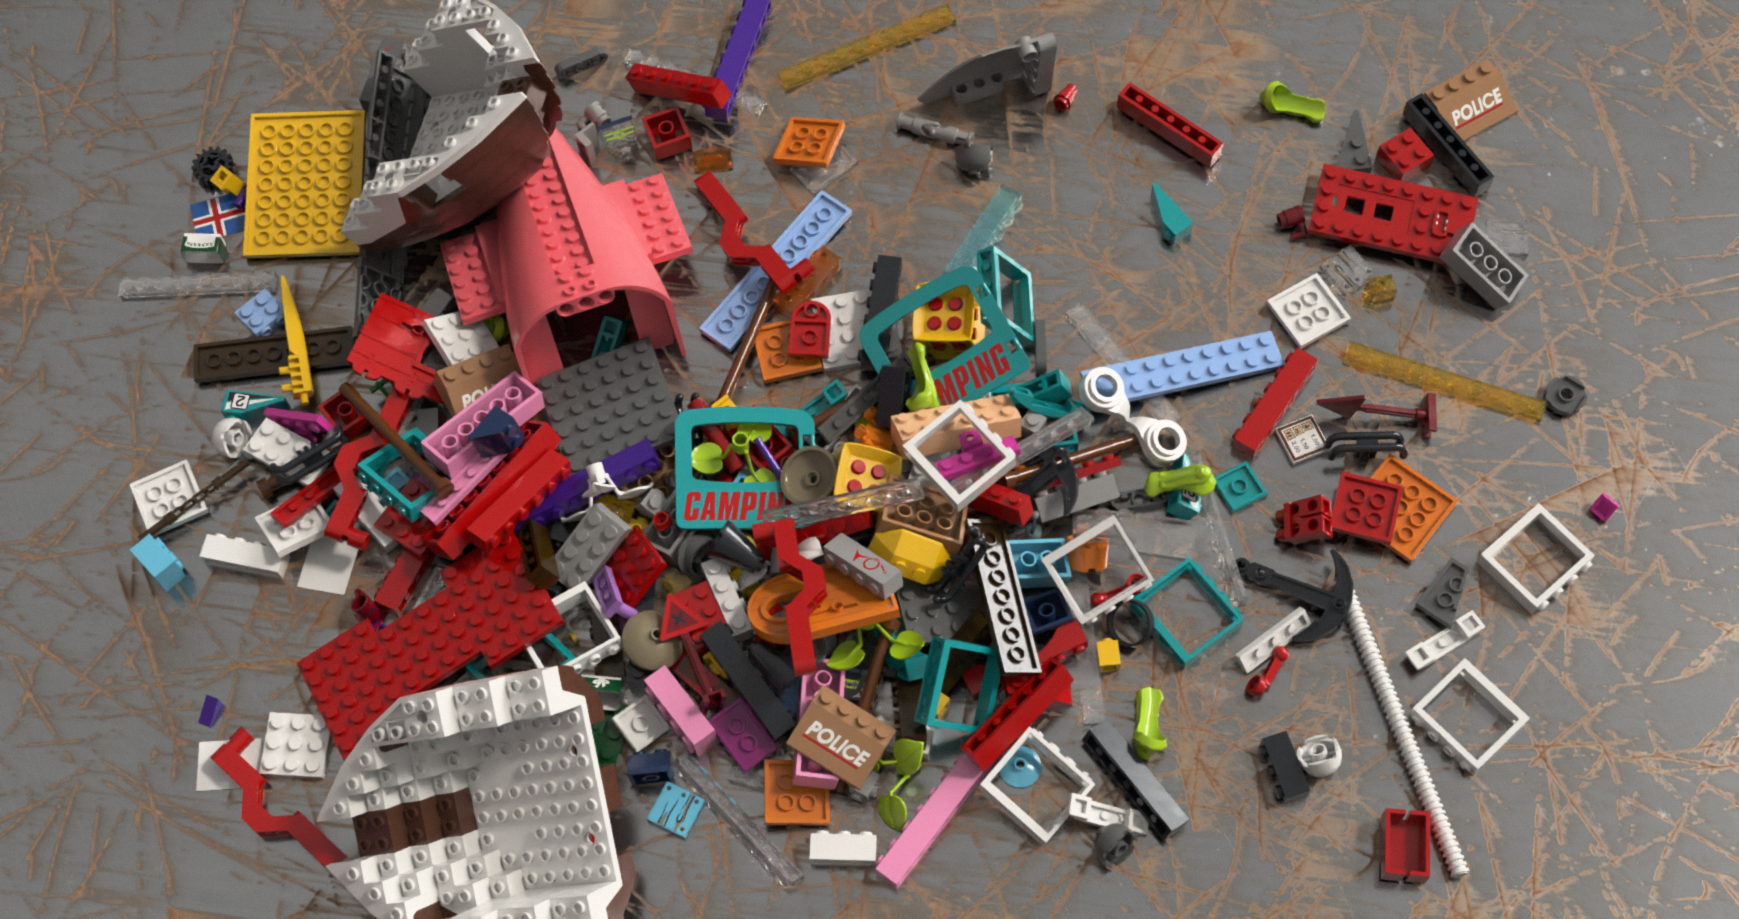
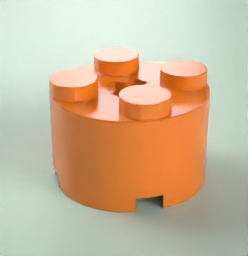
(1089, 556)

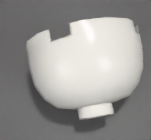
(230, 437)
(1320, 756)

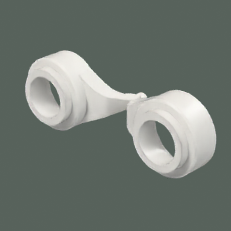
(1144, 427)

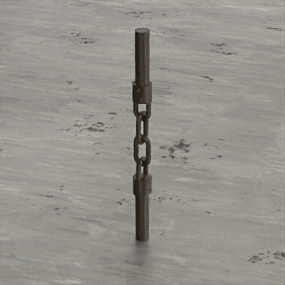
(217, 483)

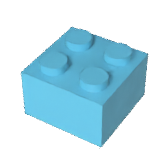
(159, 561)

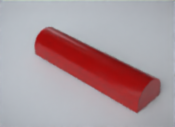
(716, 435)

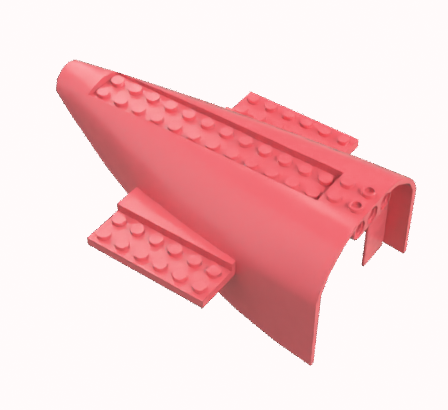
(567, 249)

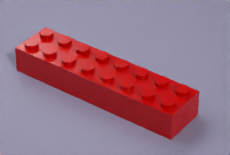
(450, 535)

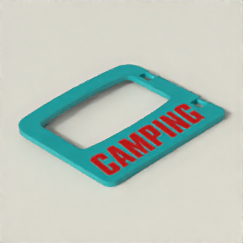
(975, 370)
(713, 503)

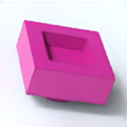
(1604, 507)

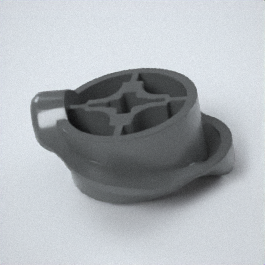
(693, 553)

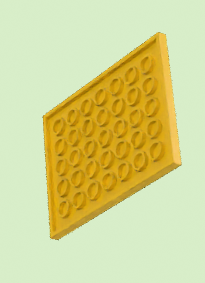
(303, 182)

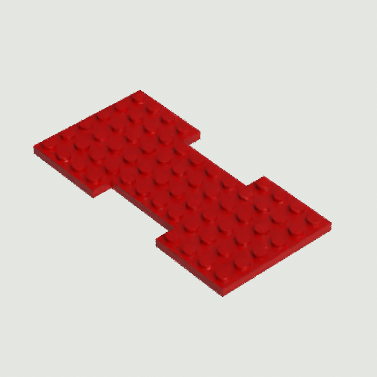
(481, 612)

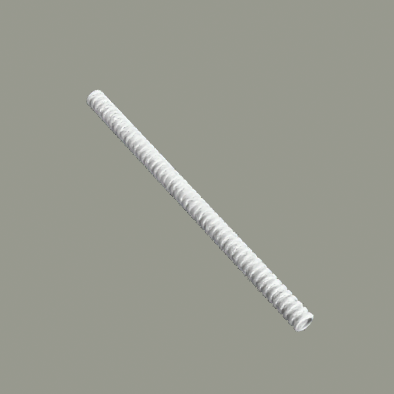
(1405, 739)

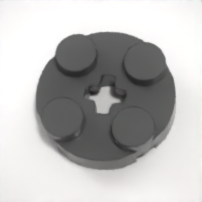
(1563, 406)

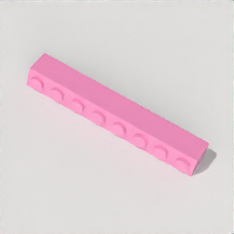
(929, 821)

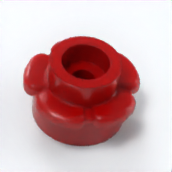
(660, 517)

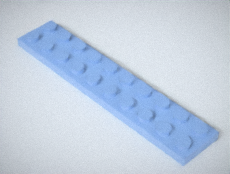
(804, 236)
(1194, 367)

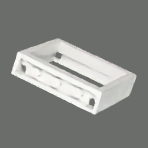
(937, 480)
(1508, 582)
(569, 600)
(1109, 605)
(1489, 692)
(1051, 751)

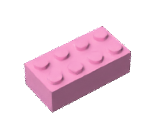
(681, 711)

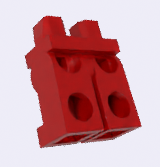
(1305, 520)

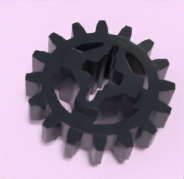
(210, 162)

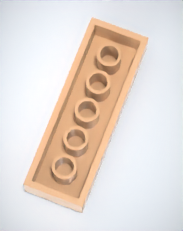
(997, 412)

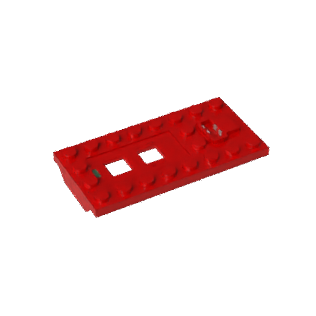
(1420, 221)

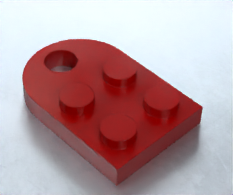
(810, 332)

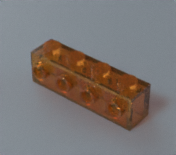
(826, 266)

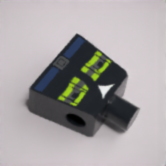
(854, 684)

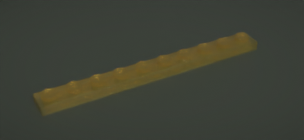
(866, 46)
(1445, 381)

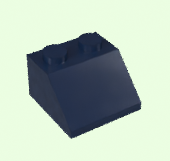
(496, 434)
(1047, 611)
(650, 767)

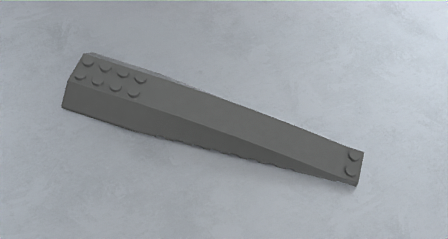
(392, 129)

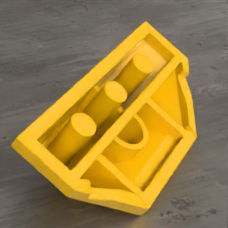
(912, 554)

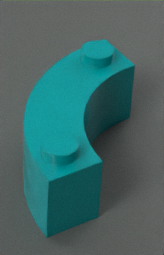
(910, 668)

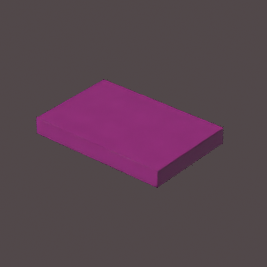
(743, 734)

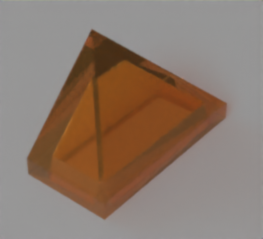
(712, 159)

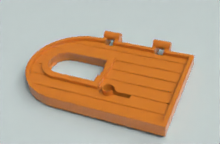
(843, 609)

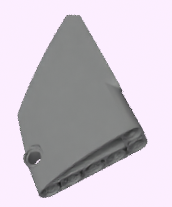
(1026, 59)

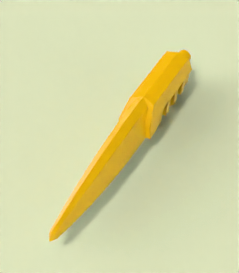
(298, 361)

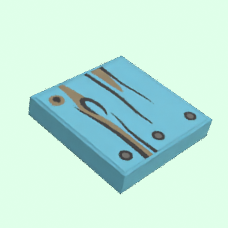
(676, 810)

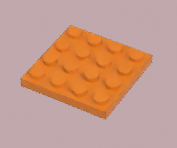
(1420, 509)

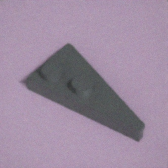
(1355, 151)

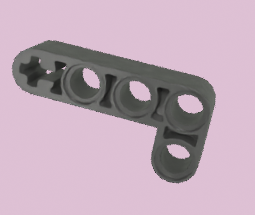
(440, 304)

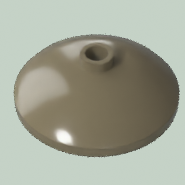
(802, 469)
(644, 648)

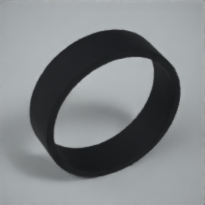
(1150, 619)

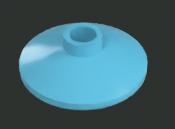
(1023, 776)

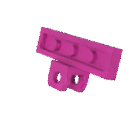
(303, 422)
(973, 455)

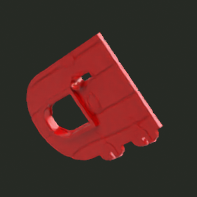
(395, 351)

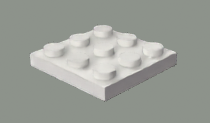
(1308, 311)
(458, 341)
(165, 492)
(298, 534)
(295, 746)

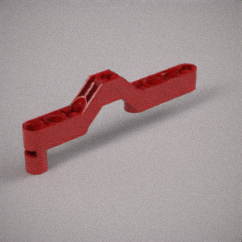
(748, 255)
(351, 502)
(807, 600)
(253, 813)

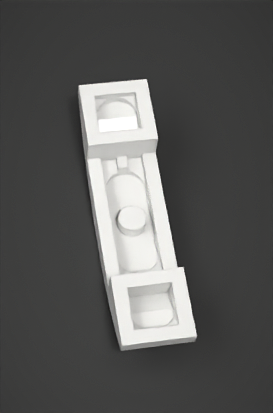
(1445, 641)
(1101, 814)

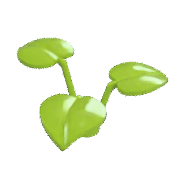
(708, 456)
(849, 654)
(908, 762)

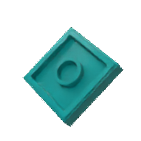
(1239, 487)

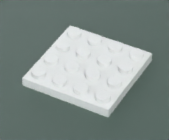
(847, 320)

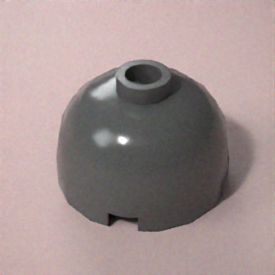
(974, 158)
(1114, 843)

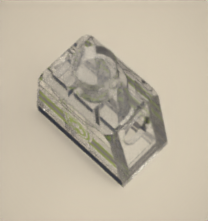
(620, 138)

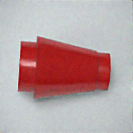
(1065, 97)

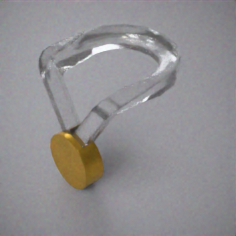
(572, 616)

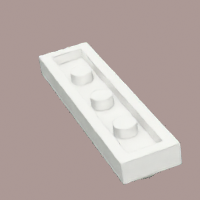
(1278, 635)

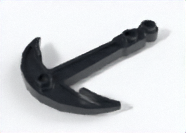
(1047, 474)
(1319, 597)

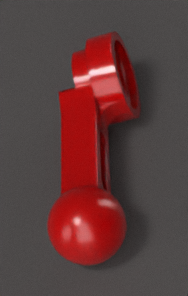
(1098, 598)
(1259, 683)

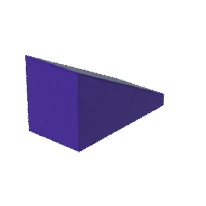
(210, 710)

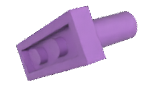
(609, 595)

